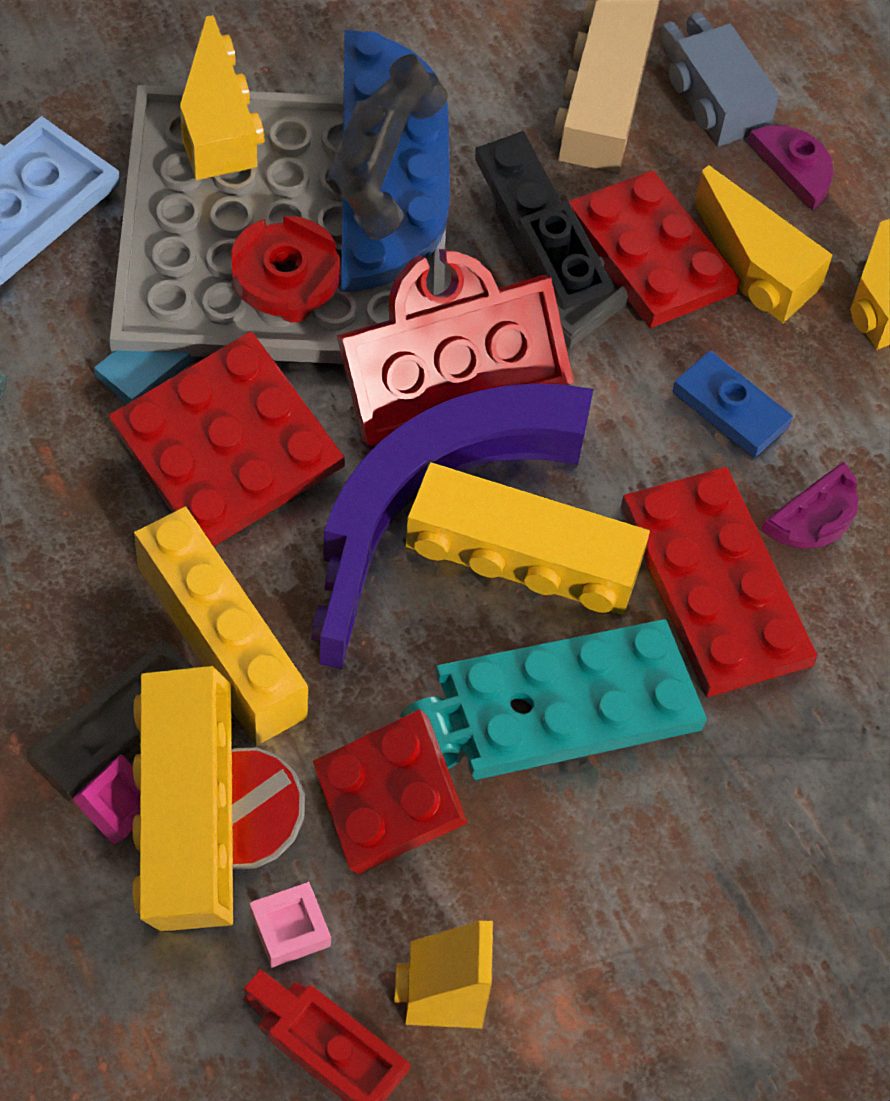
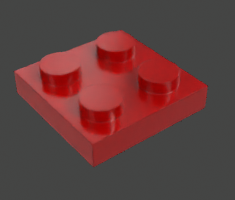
(389, 792)

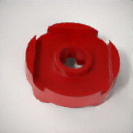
(285, 293)

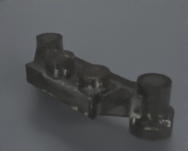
(372, 141)

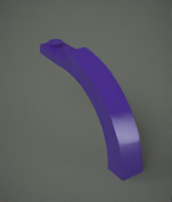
(456, 434)

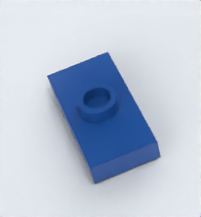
(732, 404)

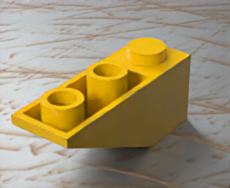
(214, 112)

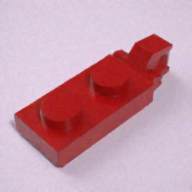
(325, 1040)

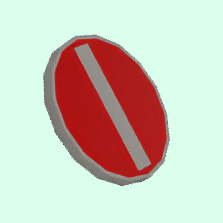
(265, 807)

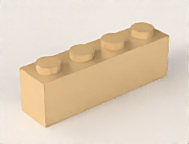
(607, 82)

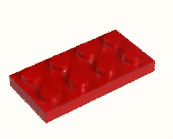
(719, 582)

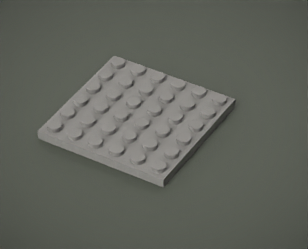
(181, 233)

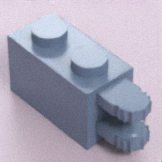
(719, 79)

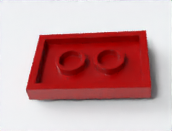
(654, 249)

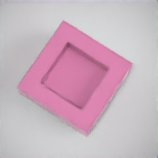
(290, 924)

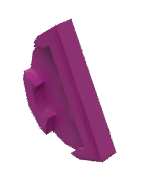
(797, 159)
(818, 513)

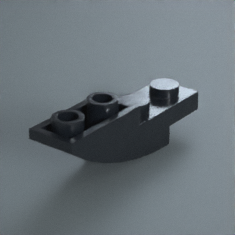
(539, 223)

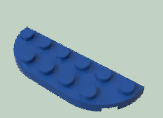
(415, 178)

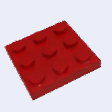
(227, 439)

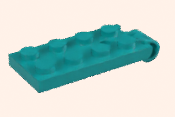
(583, 698)

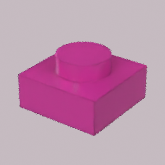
(111, 799)

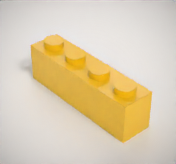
(526, 539)
(221, 624)
(184, 800)

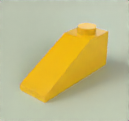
(769, 255)

